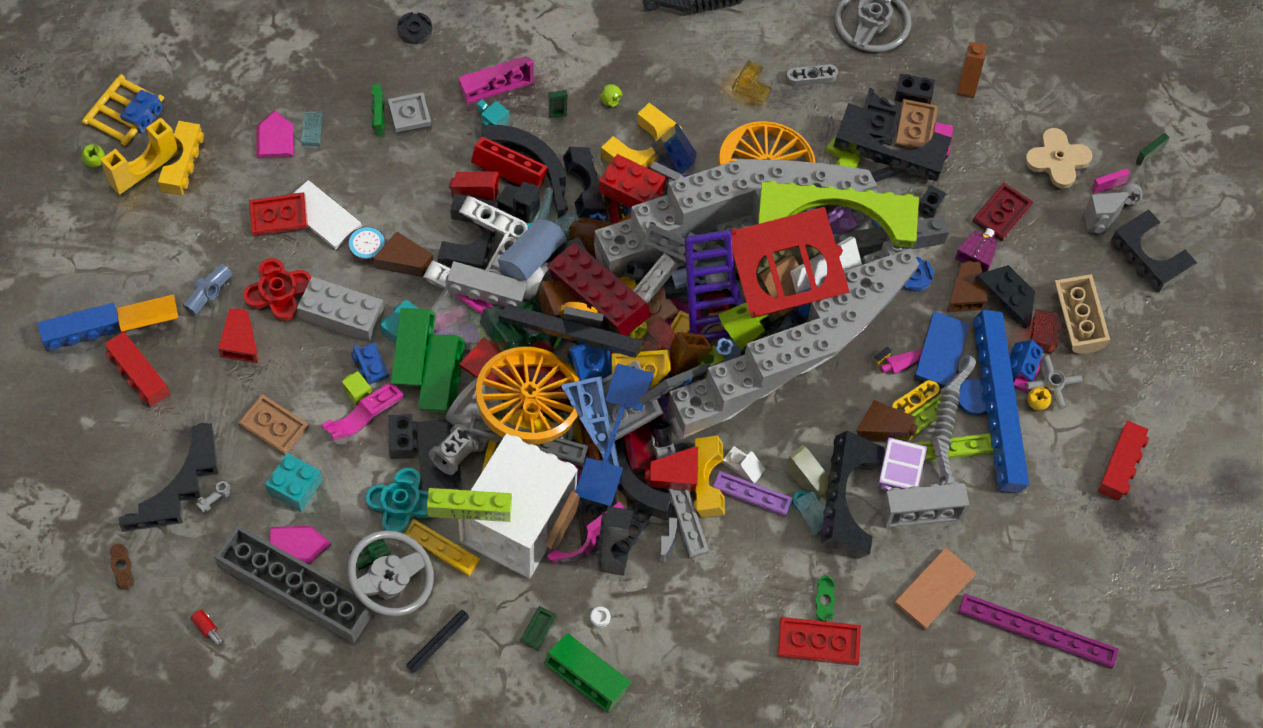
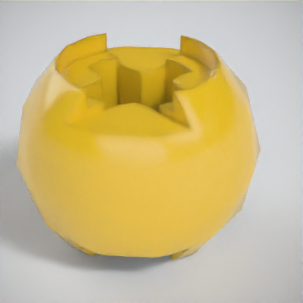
(1037, 404)

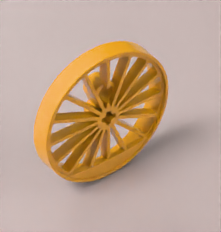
(762, 127)
(520, 395)

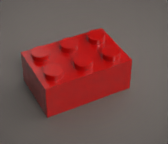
(630, 182)

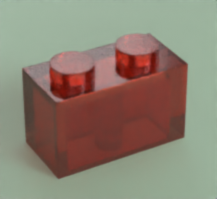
(1044, 330)

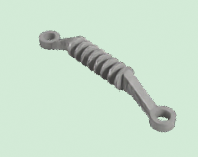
(946, 416)

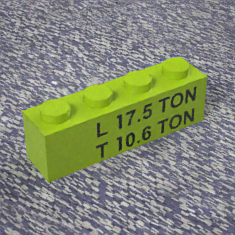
(469, 504)

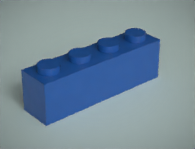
(79, 326)

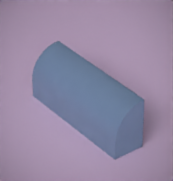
(531, 249)

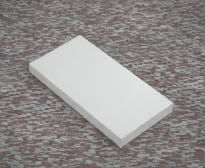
(327, 217)
(849, 259)

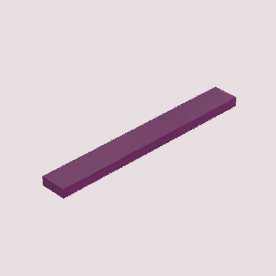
(1038, 631)

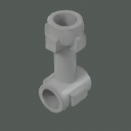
(222, 490)

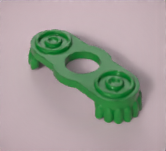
(825, 587)

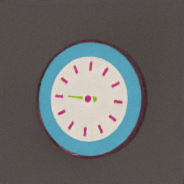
(366, 243)

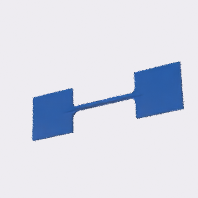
(600, 478)

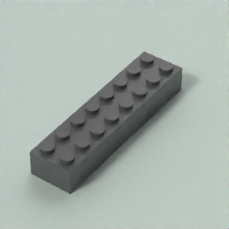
(293, 583)

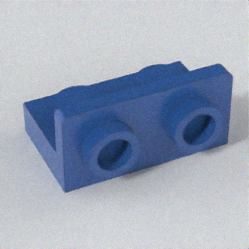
(370, 362)

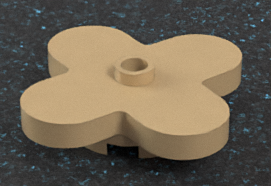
(1058, 158)

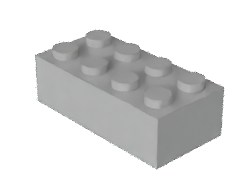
(340, 309)
(925, 505)

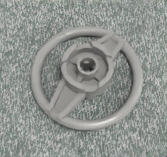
(871, 19)
(396, 569)

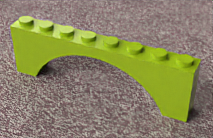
(892, 212)

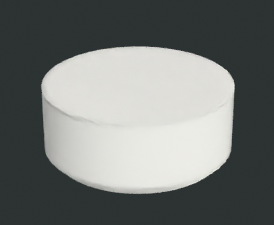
(600, 617)

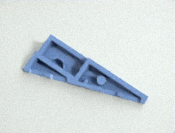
(590, 404)

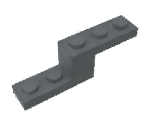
(675, 245)

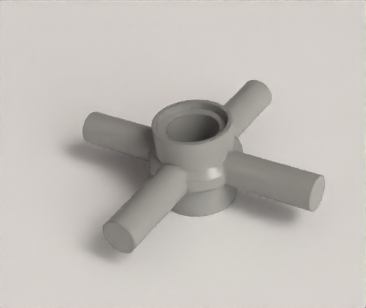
(1056, 376)

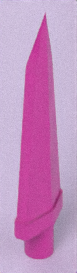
(901, 361)

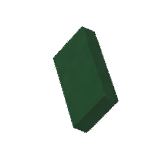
(557, 103)
(1152, 149)
(538, 628)

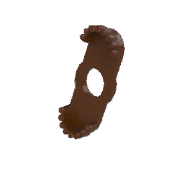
(123, 577)

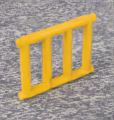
(99, 106)

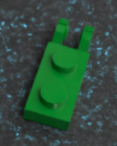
(378, 109)

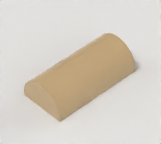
(1082, 314)

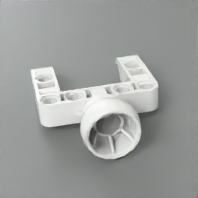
(503, 223)

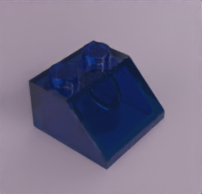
(675, 150)

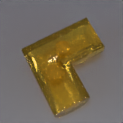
(749, 86)

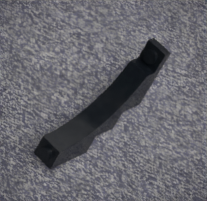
(166, 505)

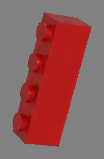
(508, 163)
(137, 369)
(1123, 460)

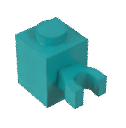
(493, 115)

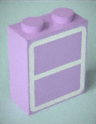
(901, 465)

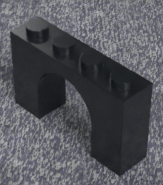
(471, 254)
(1158, 273)

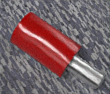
(205, 626)

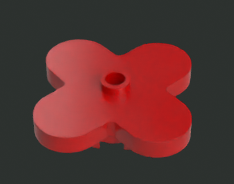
(277, 289)

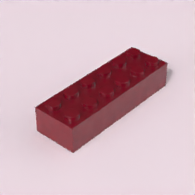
(600, 289)

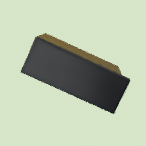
(881, 356)

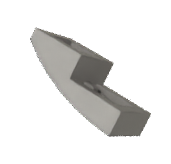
(667, 541)

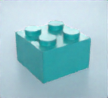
(294, 482)

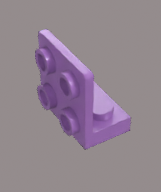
(841, 220)

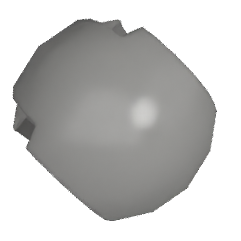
(1136, 195)

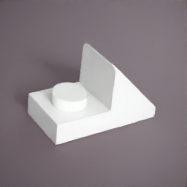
(744, 465)

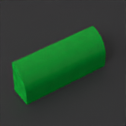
(412, 346)
(441, 373)
(587, 672)

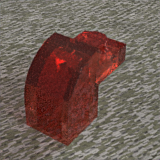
(662, 334)

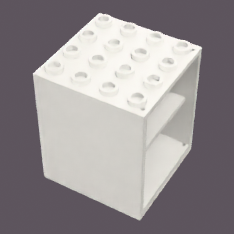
(538, 493)

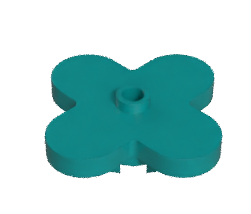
(399, 500)

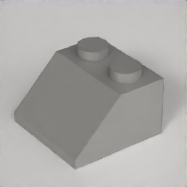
(1103, 210)

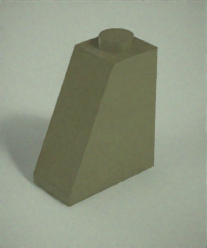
(807, 472)

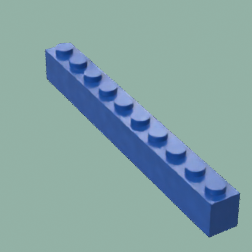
(1001, 402)

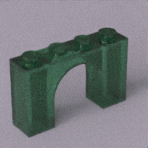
(511, 336)

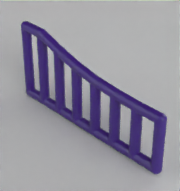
(691, 273)

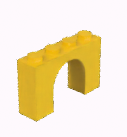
(654, 123)
(161, 148)

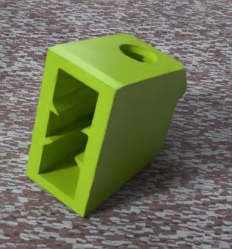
(741, 326)

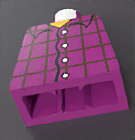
(978, 248)

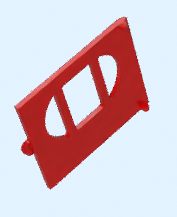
(766, 238)

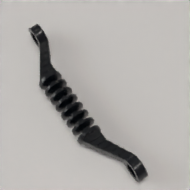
(686, 5)

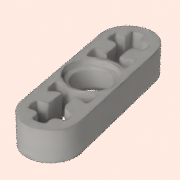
(820, 69)

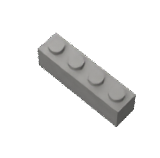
(485, 285)

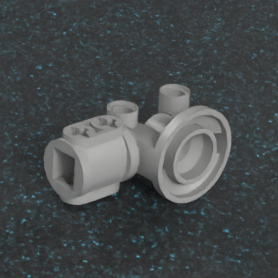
(458, 441)

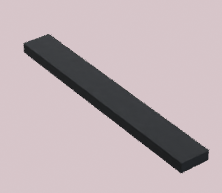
(571, 331)

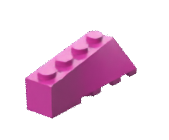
(497, 79)

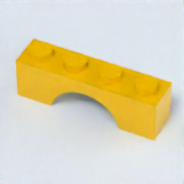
(175, 176)
(709, 500)

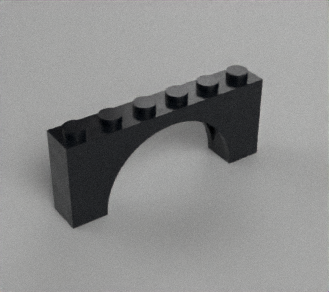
(855, 139)
(839, 527)

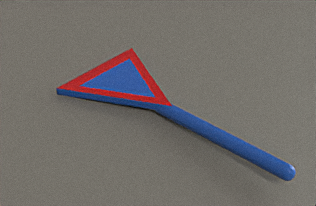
(663, 401)

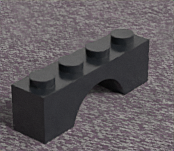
(580, 163)

